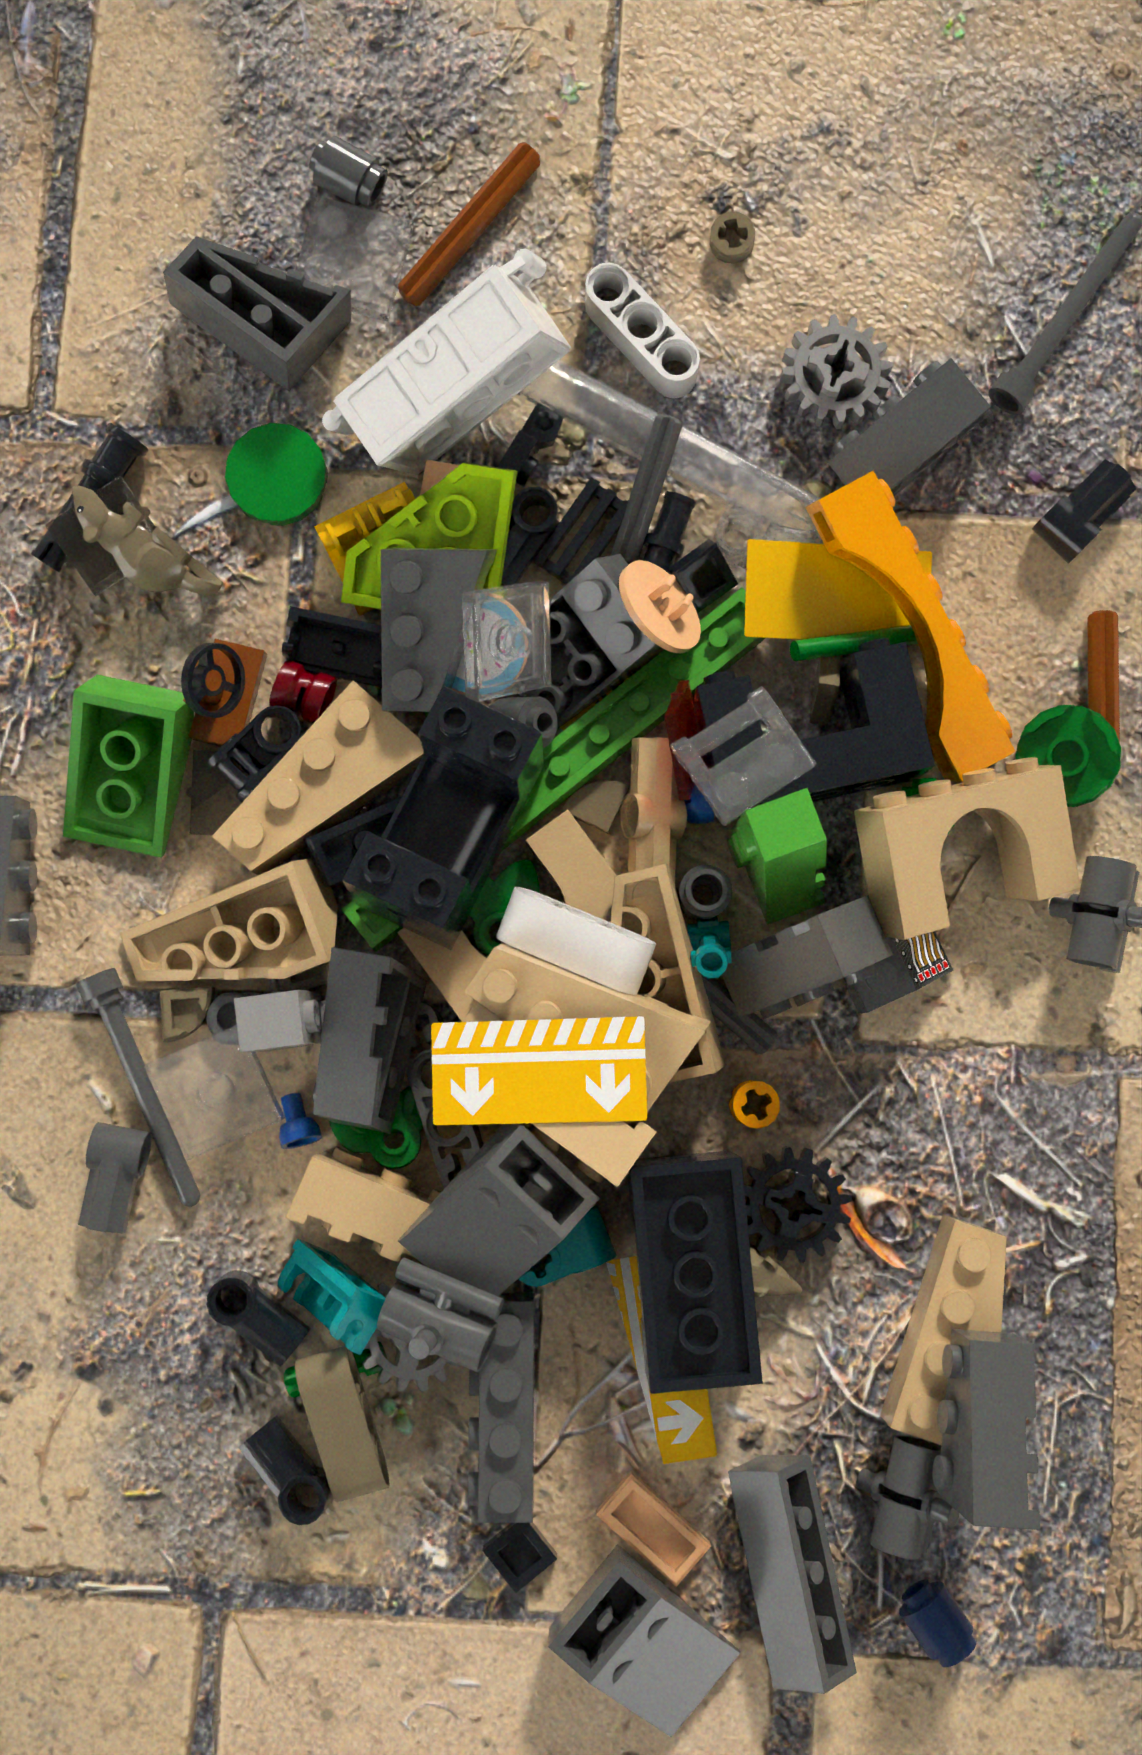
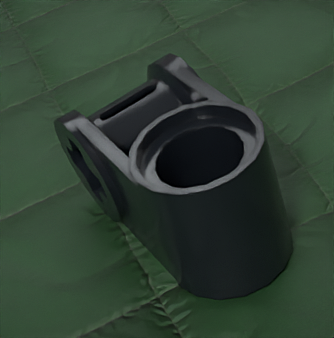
(253, 752)

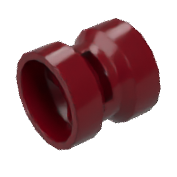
(303, 691)

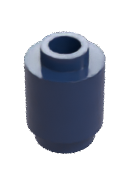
(937, 1622)

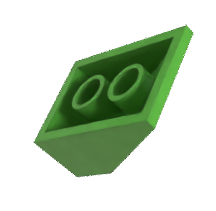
(125, 764)

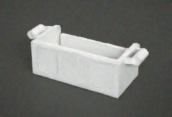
(452, 369)

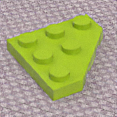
(459, 512)

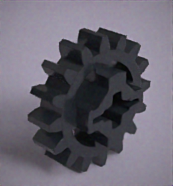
(787, 1227)

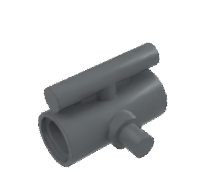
(1101, 913)
(440, 1316)
(906, 1499)

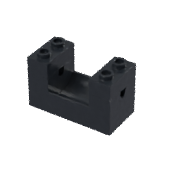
(886, 734)
(449, 819)
(694, 1272)

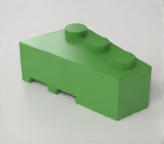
(781, 851)

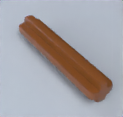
(1104, 666)

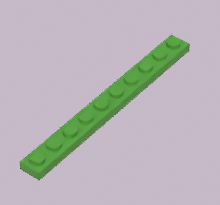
(608, 730)

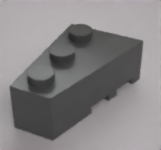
(256, 310)
(424, 620)
(17, 876)
(365, 1038)

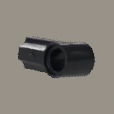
(1078, 518)
(527, 540)
(262, 1321)
(282, 1466)

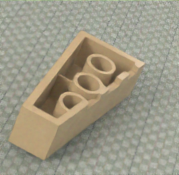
(530, 988)
(601, 1147)
(359, 1202)
(957, 1292)

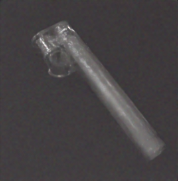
(754, 497)

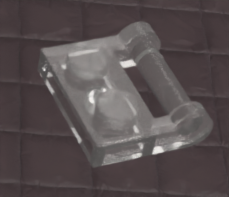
(752, 771)

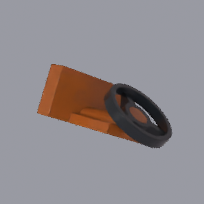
(221, 688)

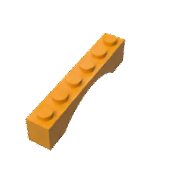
(960, 720)

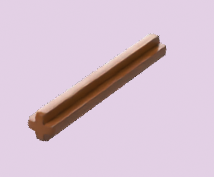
(469, 224)

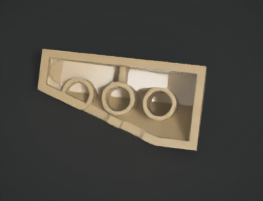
(650, 907)
(250, 930)

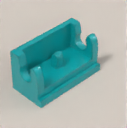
(333, 1294)

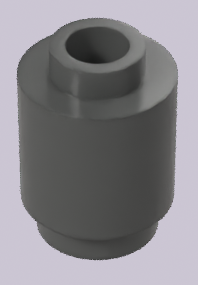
(348, 172)
(532, 711)
(712, 878)

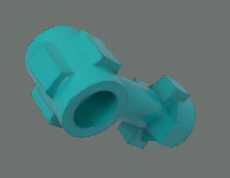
(710, 946)

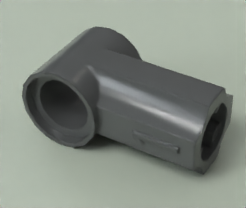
(115, 1162)

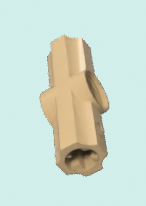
(652, 811)

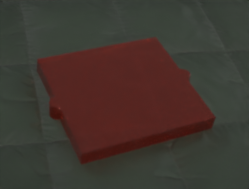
(681, 722)

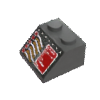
(911, 967)

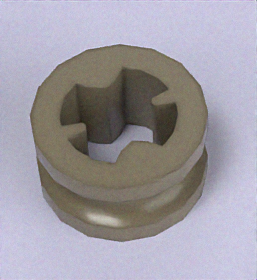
(743, 227)

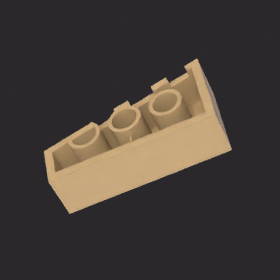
(321, 780)

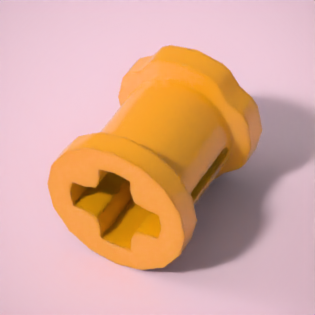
(769, 1108)

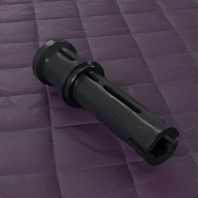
(111, 460)

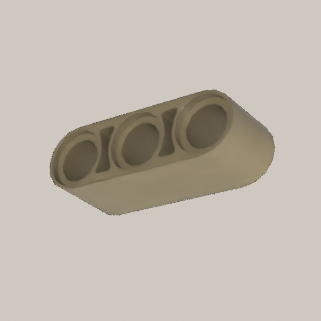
(342, 1423)

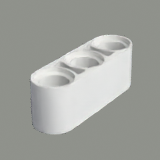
(637, 308)
(576, 940)

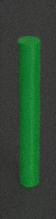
(847, 643)

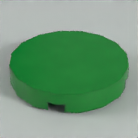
(276, 474)
(1079, 743)

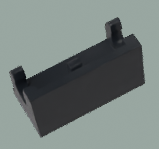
(335, 646)

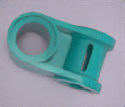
(581, 1250)

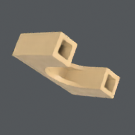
(905, 839)
(574, 868)

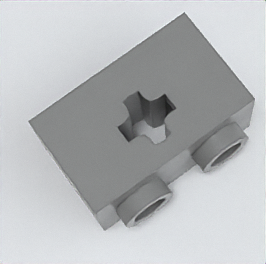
(279, 1020)

